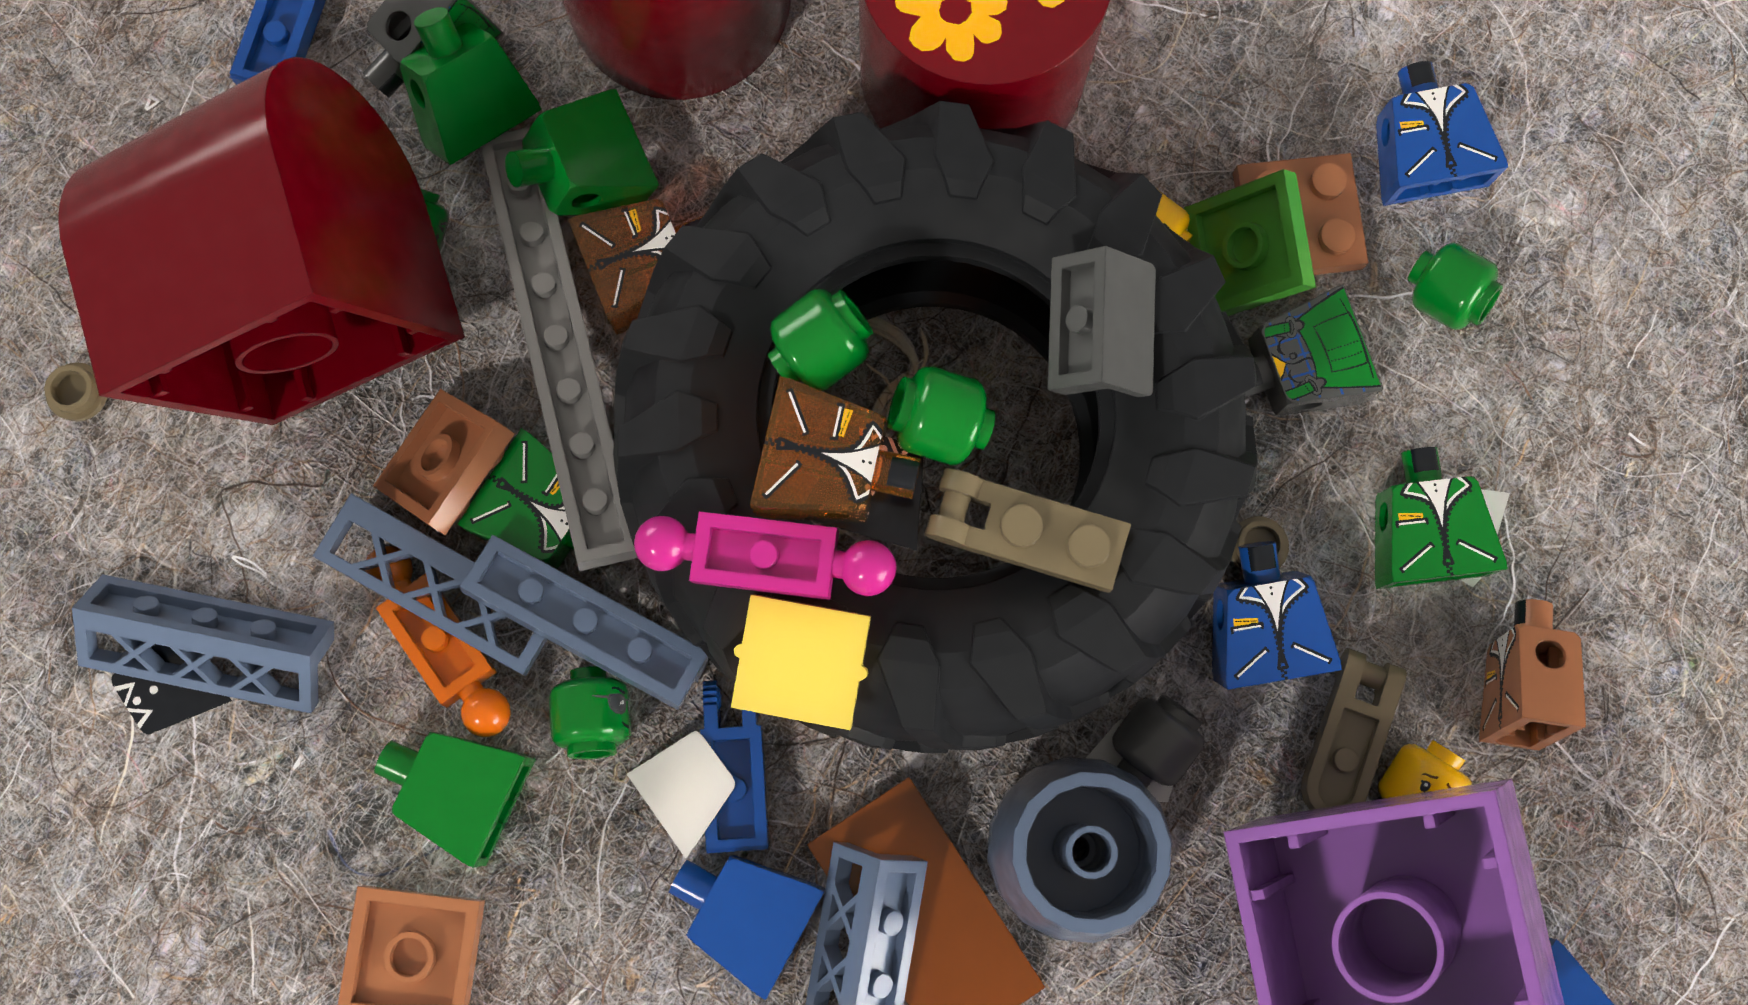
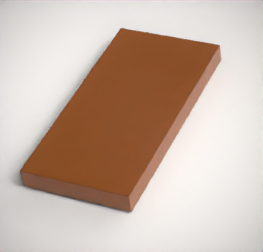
(960, 940)

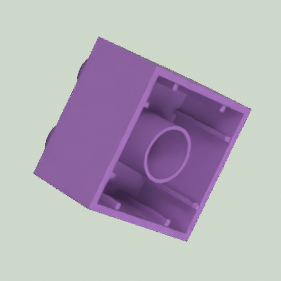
(1395, 903)

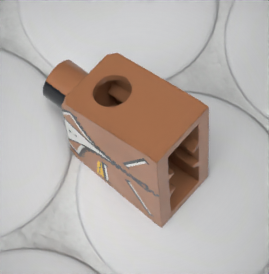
(1533, 682)

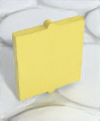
(801, 661)

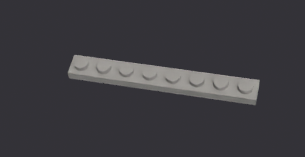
(560, 363)

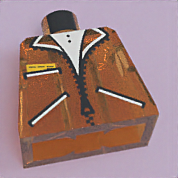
(622, 253)
(826, 459)

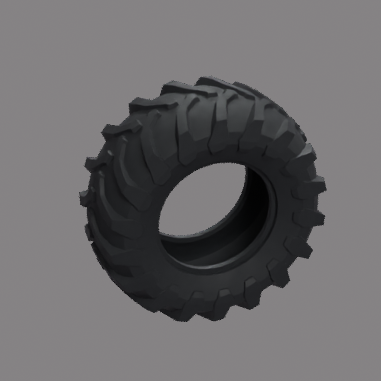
(972, 226)

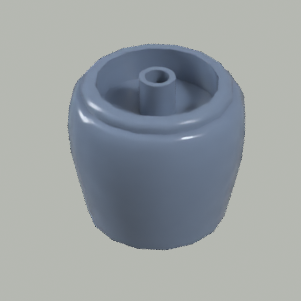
(1122, 859)

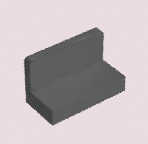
(1101, 323)

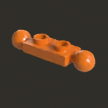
(445, 662)

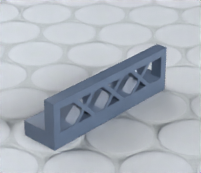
(434, 556)
(585, 622)
(196, 631)
(878, 923)

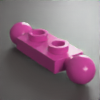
(765, 555)

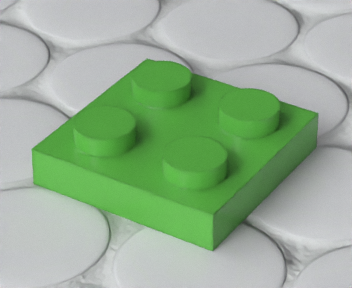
(1256, 241)

